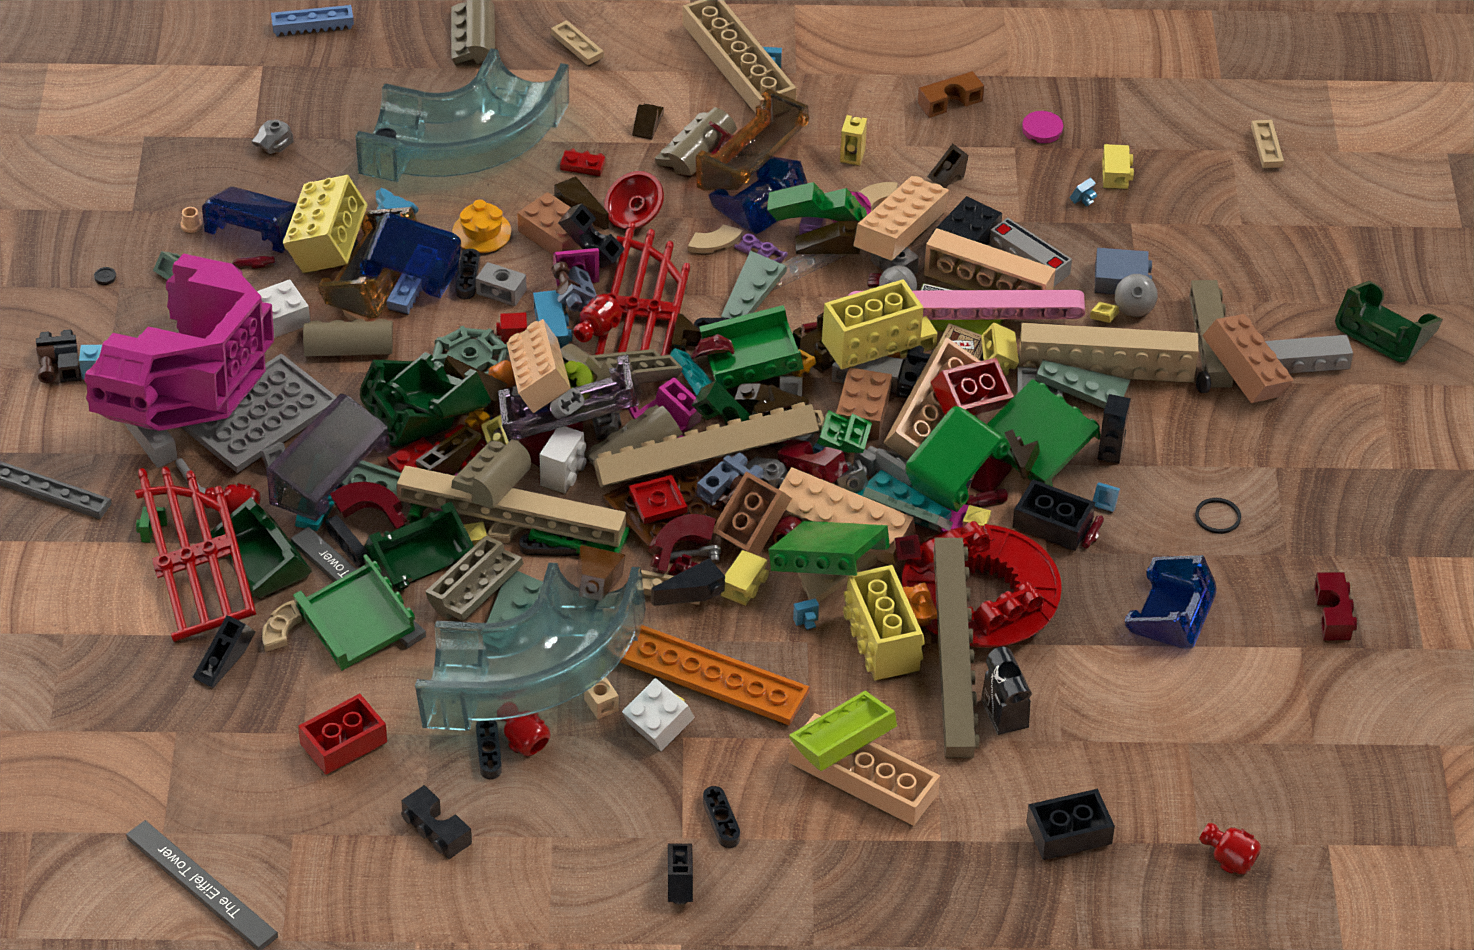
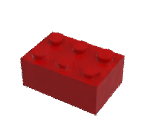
(973, 387)
(342, 733)

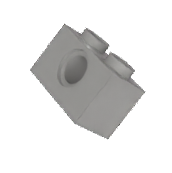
(501, 284)

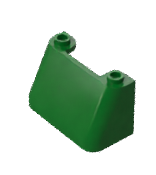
(953, 456)

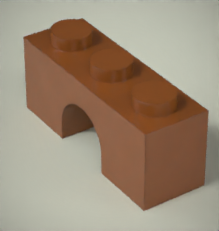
(964, 87)

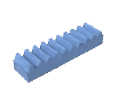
(312, 19)
(404, 294)

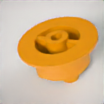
(482, 227)

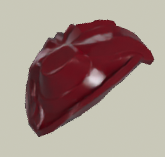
(713, 345)

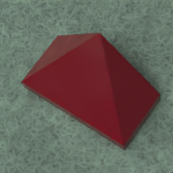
(990, 475)

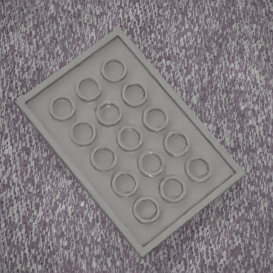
(271, 413)

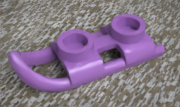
(765, 249)

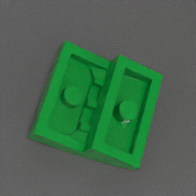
(843, 433)

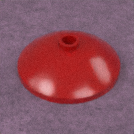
(628, 194)

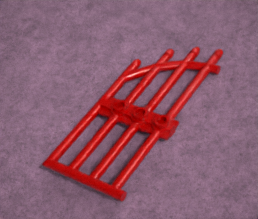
(649, 308)
(190, 556)

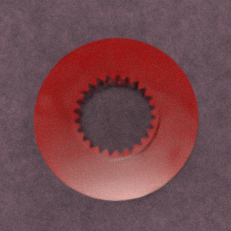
(1012, 556)

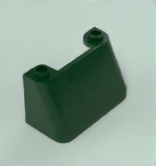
(1380, 328)
(437, 393)
(403, 422)
(420, 547)
(265, 550)

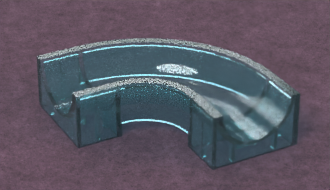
(463, 128)
(532, 659)

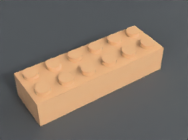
(901, 217)
(981, 266)
(538, 365)
(922, 409)
(825, 502)
(878, 779)

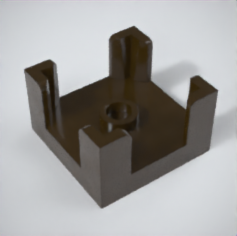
(814, 346)

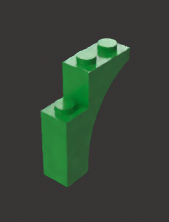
(811, 201)

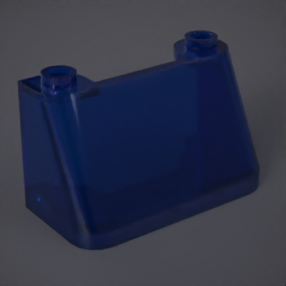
(751, 204)
(250, 211)
(415, 251)
(1177, 601)

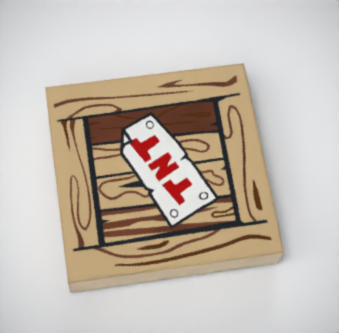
(965, 339)

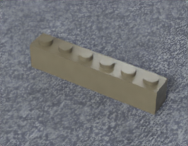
(1206, 308)

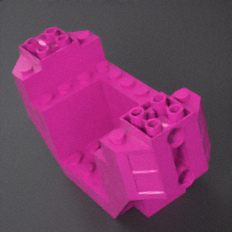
(193, 374)

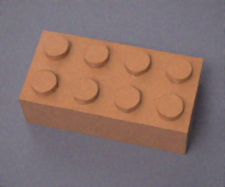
(1247, 358)

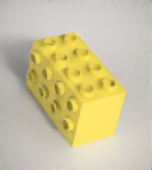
(325, 224)
(872, 324)
(883, 623)

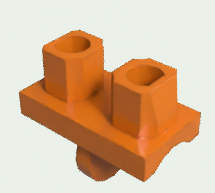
(921, 603)

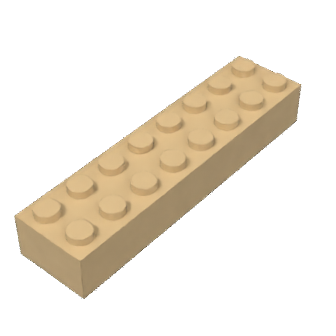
(735, 51)
(1112, 351)

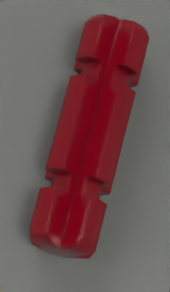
(988, 498)

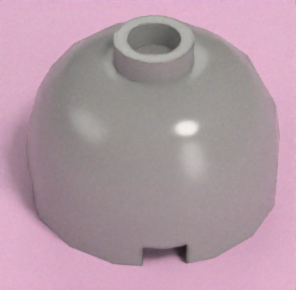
(1136, 295)

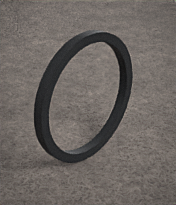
(1214, 530)

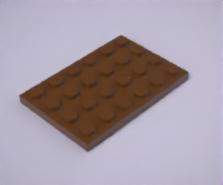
(686, 480)

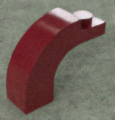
(369, 495)
(689, 527)

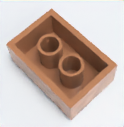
(540, 224)
(867, 396)
(751, 514)

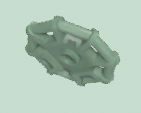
(460, 343)

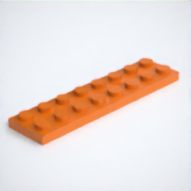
(716, 675)

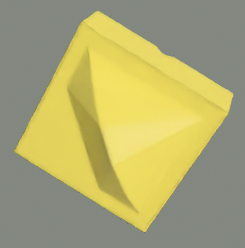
(1104, 312)
(977, 514)
(476, 531)

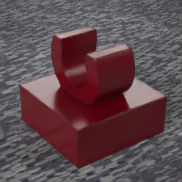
(908, 547)
(681, 564)

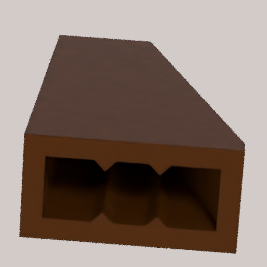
(598, 571)

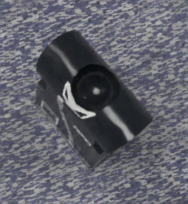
(1006, 692)

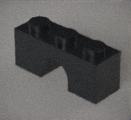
(578, 225)
(1113, 428)
(446, 835)

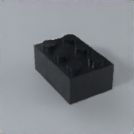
(971, 221)
(1053, 514)
(1070, 824)

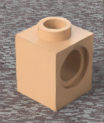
(602, 699)

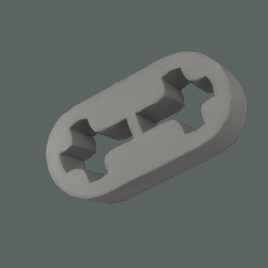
(568, 405)

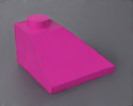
(584, 259)

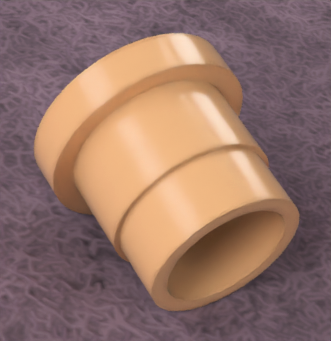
(190, 220)

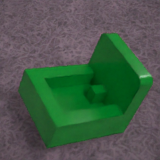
(144, 527)

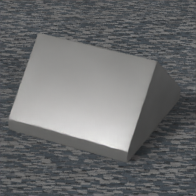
(892, 464)

